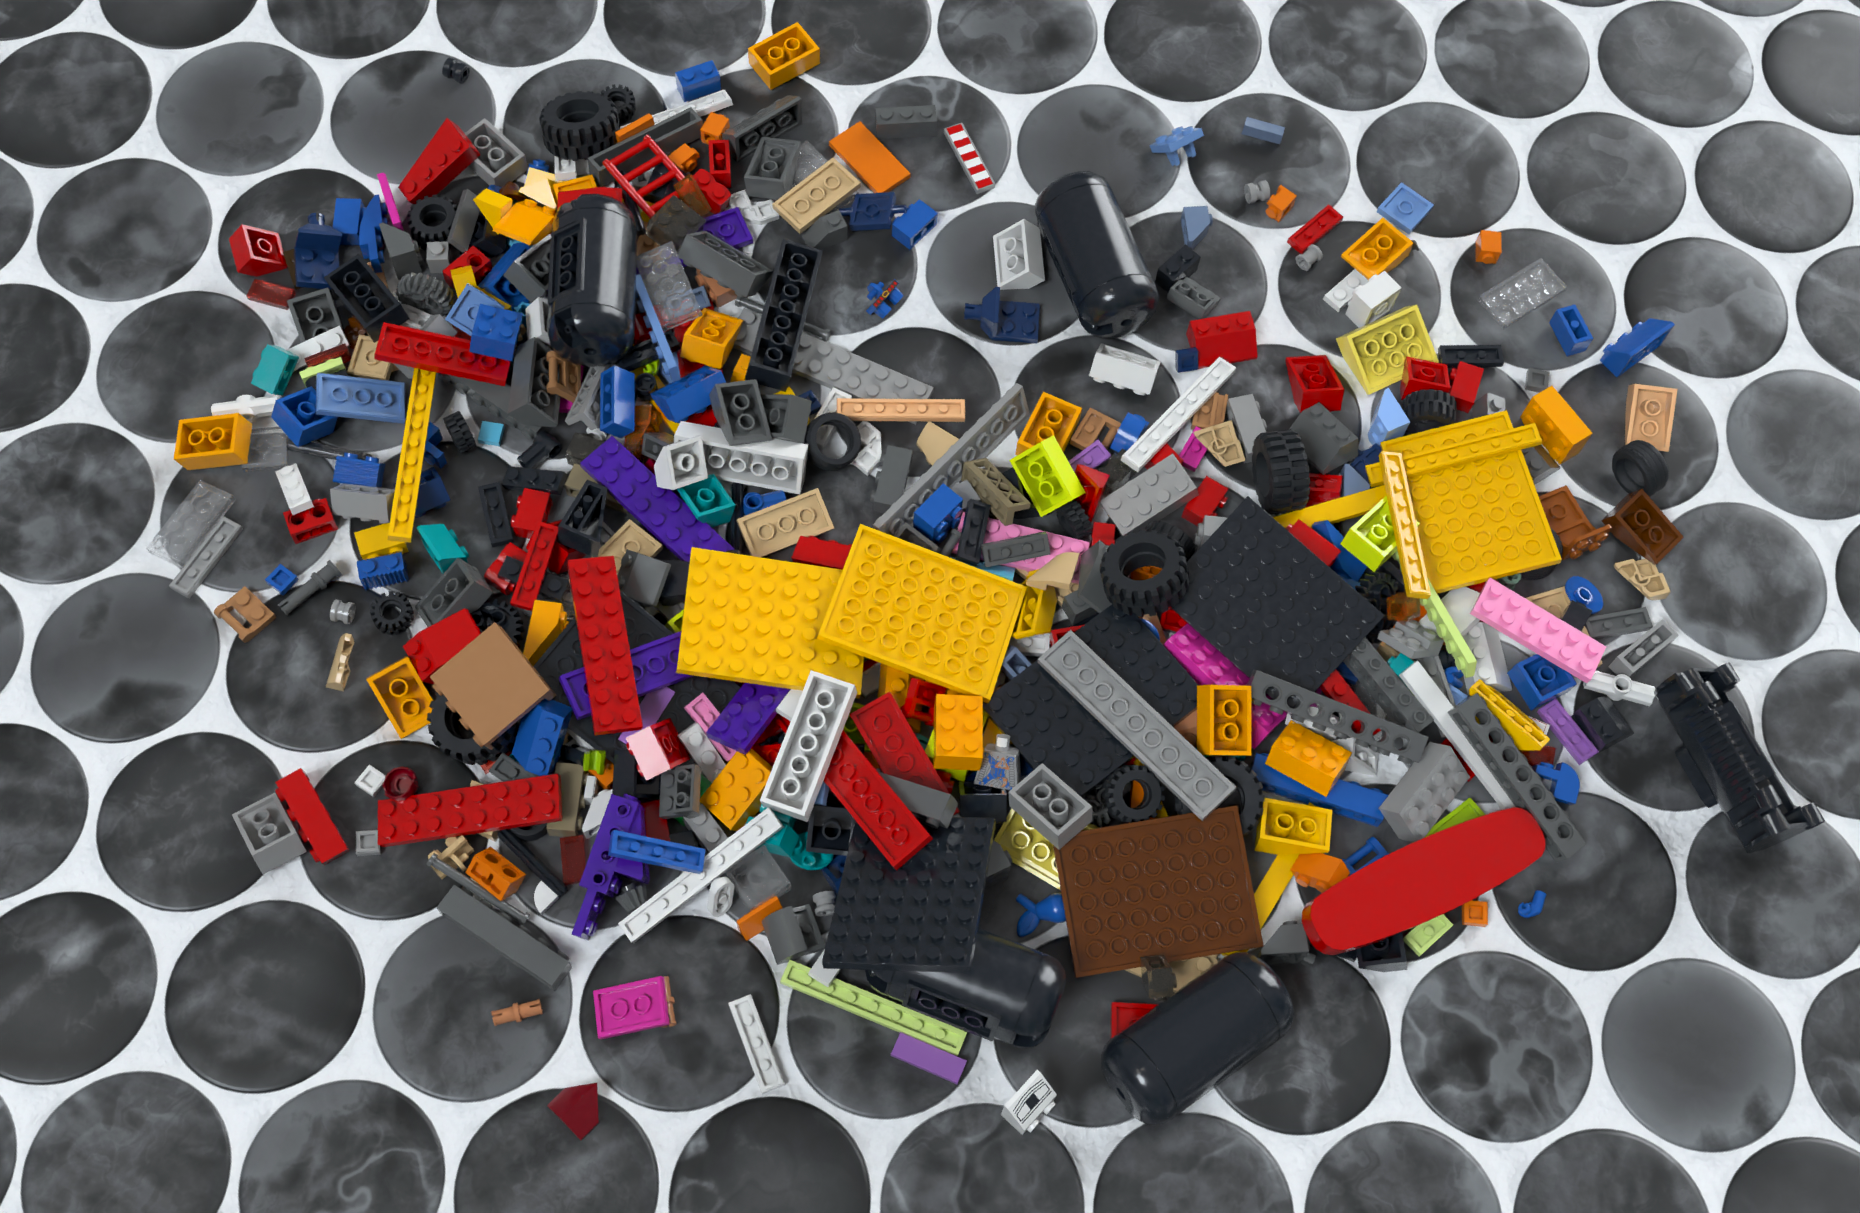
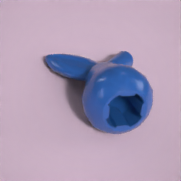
(1048, 909)

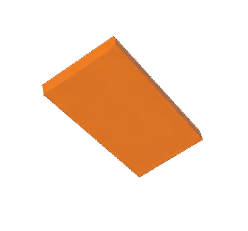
(869, 159)

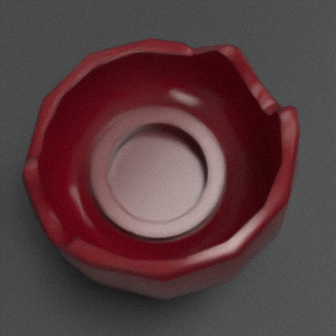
(400, 783)

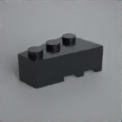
(584, 519)

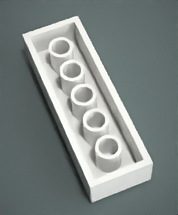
(765, 464)
(808, 746)

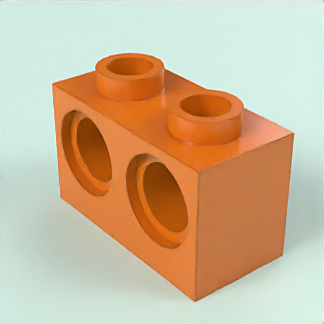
(495, 873)

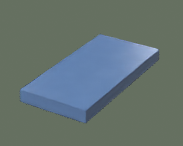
(360, 398)

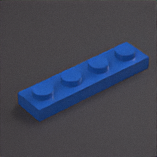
(656, 852)

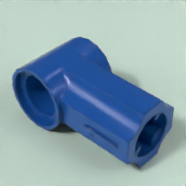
(761, 501)

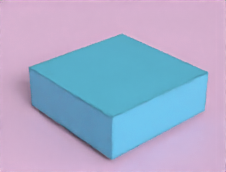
(491, 433)

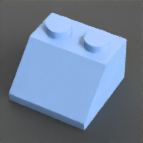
(1388, 420)

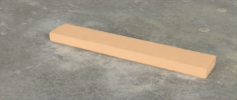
(903, 409)

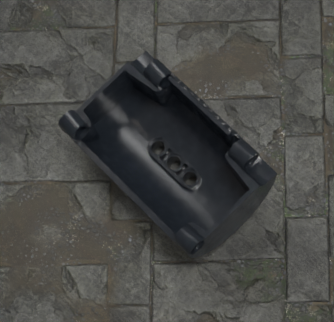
(1727, 760)

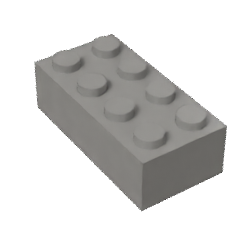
(1150, 496)
(1424, 792)

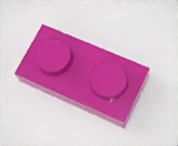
(1193, 452)

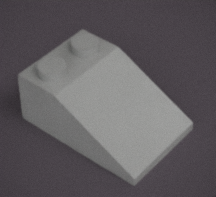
(268, 833)

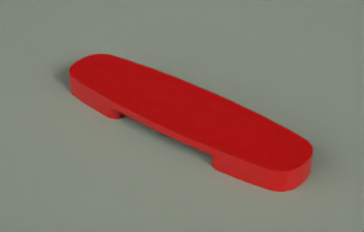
(1423, 880)

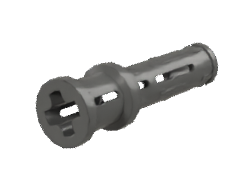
(318, 581)

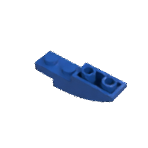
(370, 233)

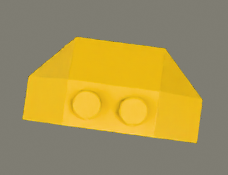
(1036, 611)
(1515, 723)

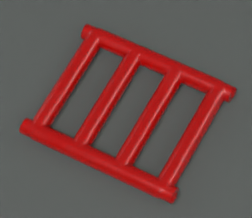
(624, 180)

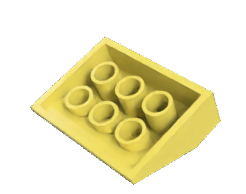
(1380, 348)
(1030, 848)

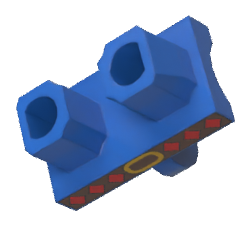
(879, 306)

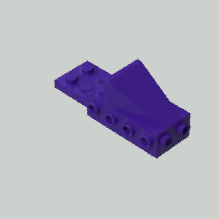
(604, 872)

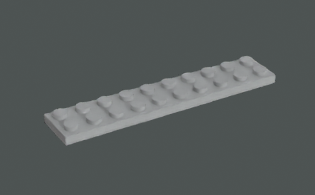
(839, 368)
(974, 444)
(1137, 725)

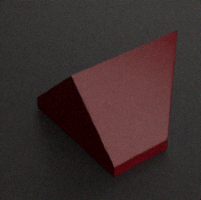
(577, 1108)

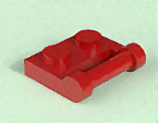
(924, 694)

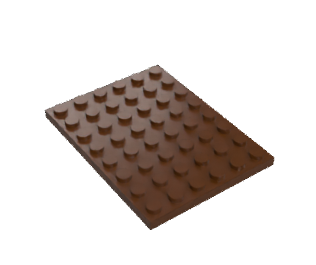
(1157, 891)

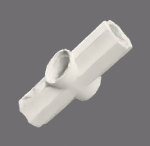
(247, 406)
(1630, 691)

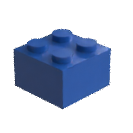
(495, 332)
(298, 417)
(938, 514)
(1540, 681)

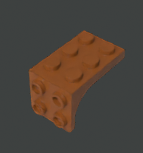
(1571, 523)

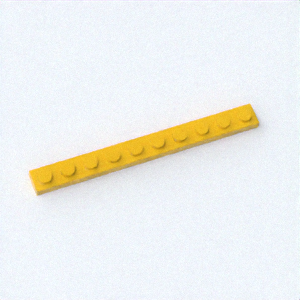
(412, 456)

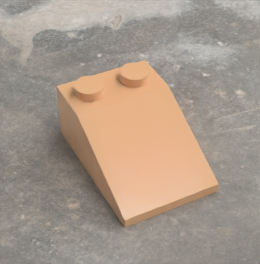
(1650, 415)

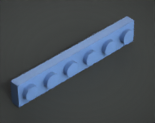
(657, 334)

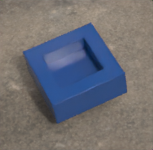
(281, 579)

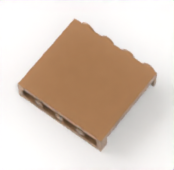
(490, 685)

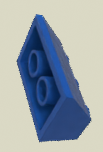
(499, 285)
(1635, 345)
(688, 394)
(542, 736)

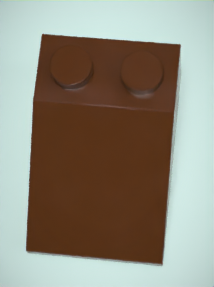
(1643, 526)

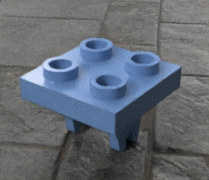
(1179, 138)

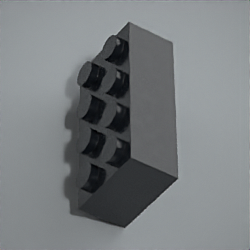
(365, 296)

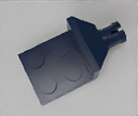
(316, 252)
(1005, 319)

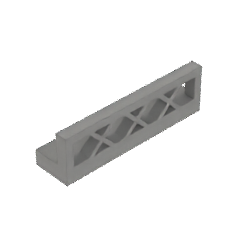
(587, 403)

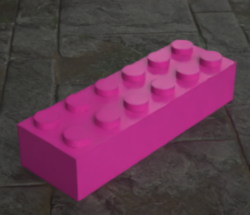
(1210, 667)

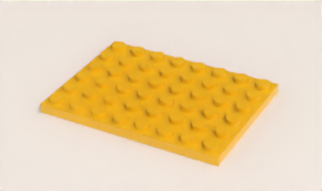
(1477, 515)
(923, 613)
(760, 622)

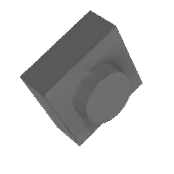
(1536, 380)

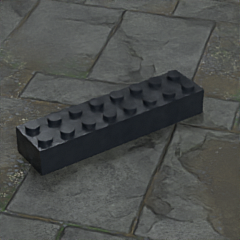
(784, 315)

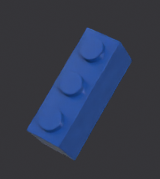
(617, 402)

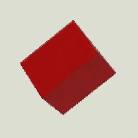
(1094, 486)

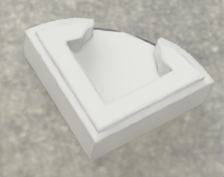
(544, 897)

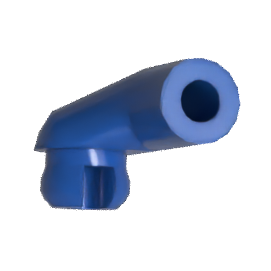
(1532, 908)

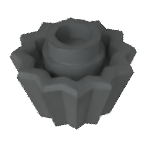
(632, 896)

